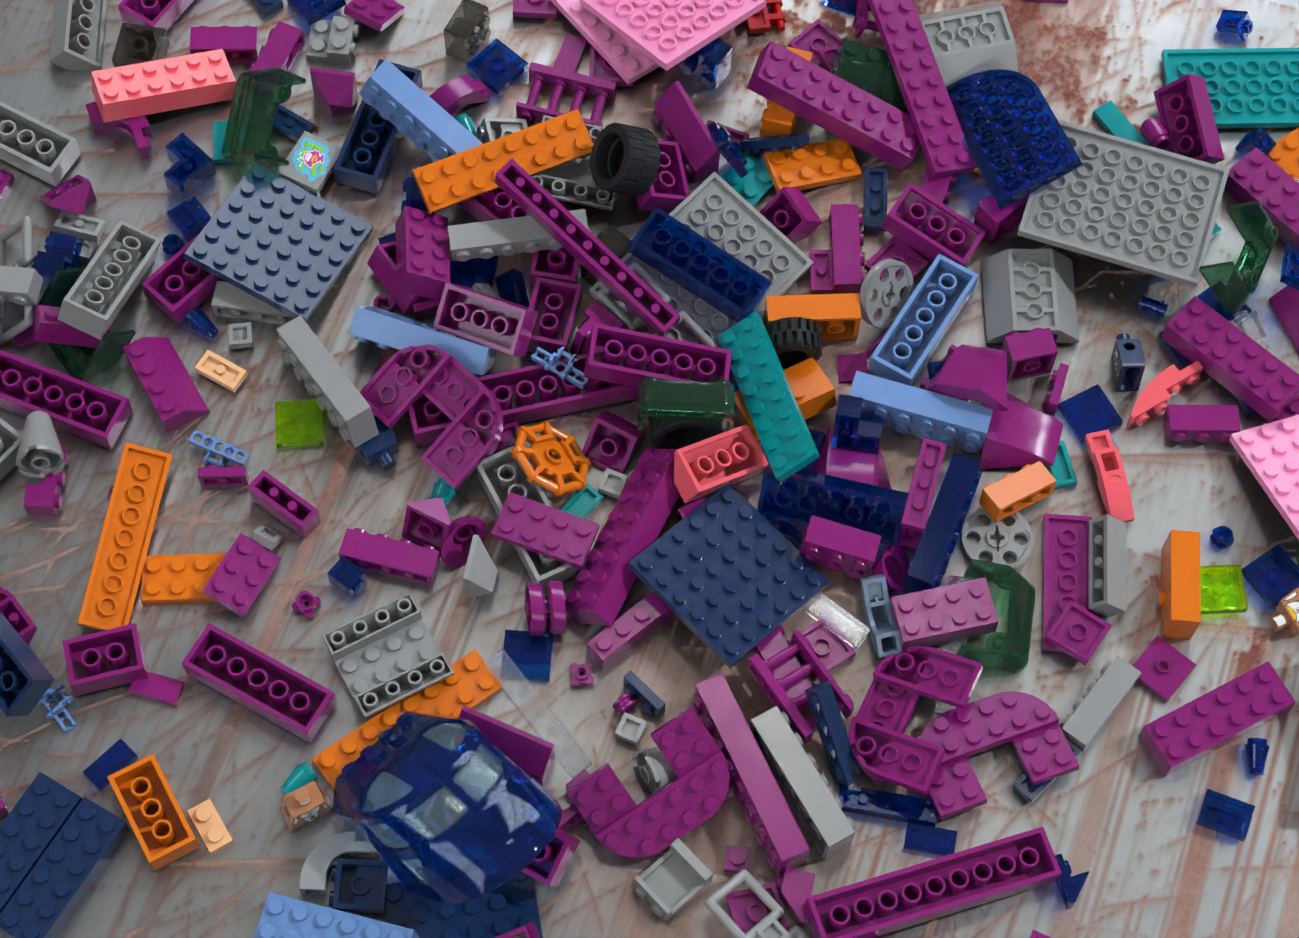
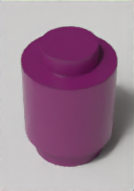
(1155, 133)

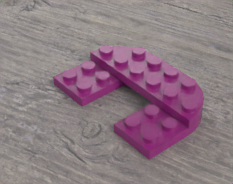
(455, 391)
(896, 687)
(984, 725)
(671, 811)

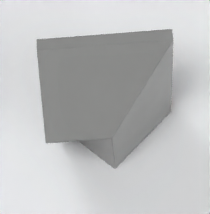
(479, 571)

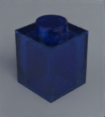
(347, 577)

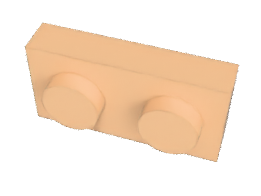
(221, 371)
(210, 826)

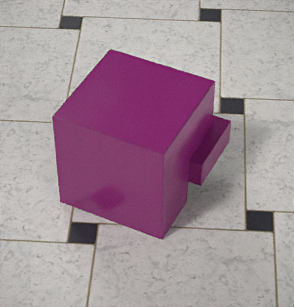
(595, 314)

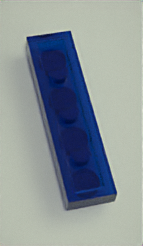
(887, 805)

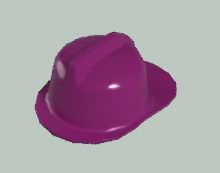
(458, 543)
(894, 566)

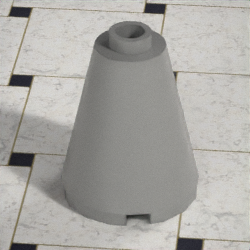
(39, 447)
(652, 769)

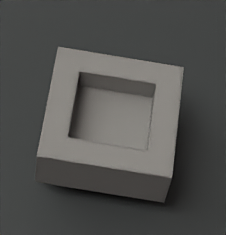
(240, 335)
(612, 483)
(267, 536)
(630, 729)

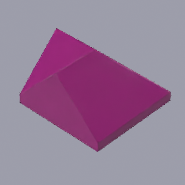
(334, 89)
(71, 195)
(427, 523)

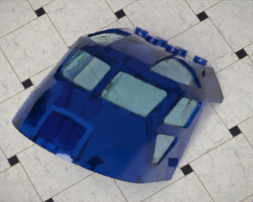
(445, 807)

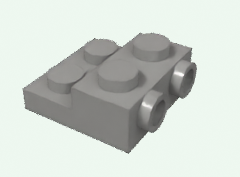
(333, 40)
(498, 127)

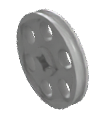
(885, 292)
(1005, 535)

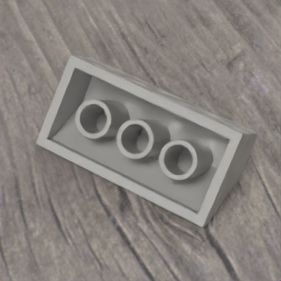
(78, 34)

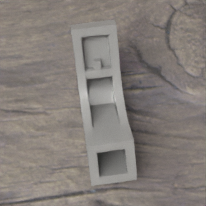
(319, 862)

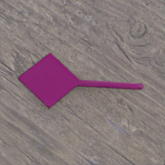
(851, 363)

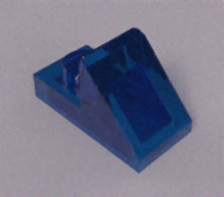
(1069, 885)

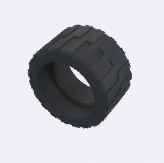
(625, 159)
(681, 432)

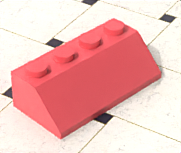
(717, 462)

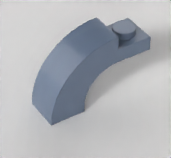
(879, 617)

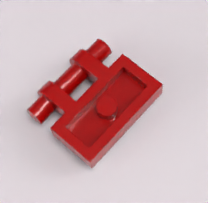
(761, 20)

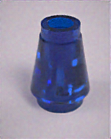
(200, 323)
(1256, 754)

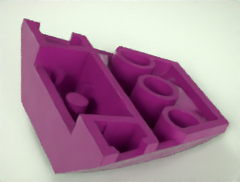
(974, 375)
(1020, 437)
(852, 464)

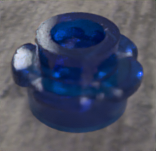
(172, 239)
(1226, 533)

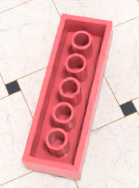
(162, 85)

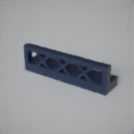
(832, 732)

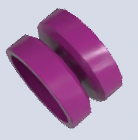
(542, 608)

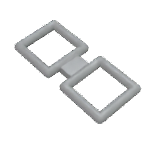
(26, 224)
(634, 325)
(768, 926)

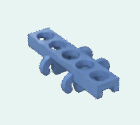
(568, 368)
(229, 456)
(60, 708)

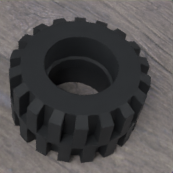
(795, 340)

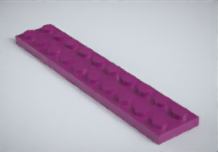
(922, 87)

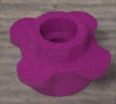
(302, 598)
(586, 679)

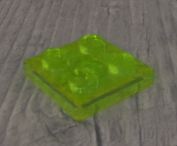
(299, 423)
(1222, 589)

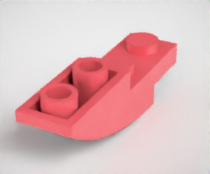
(1160, 390)
(1111, 475)

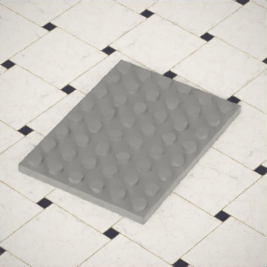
(1129, 206)
(740, 230)

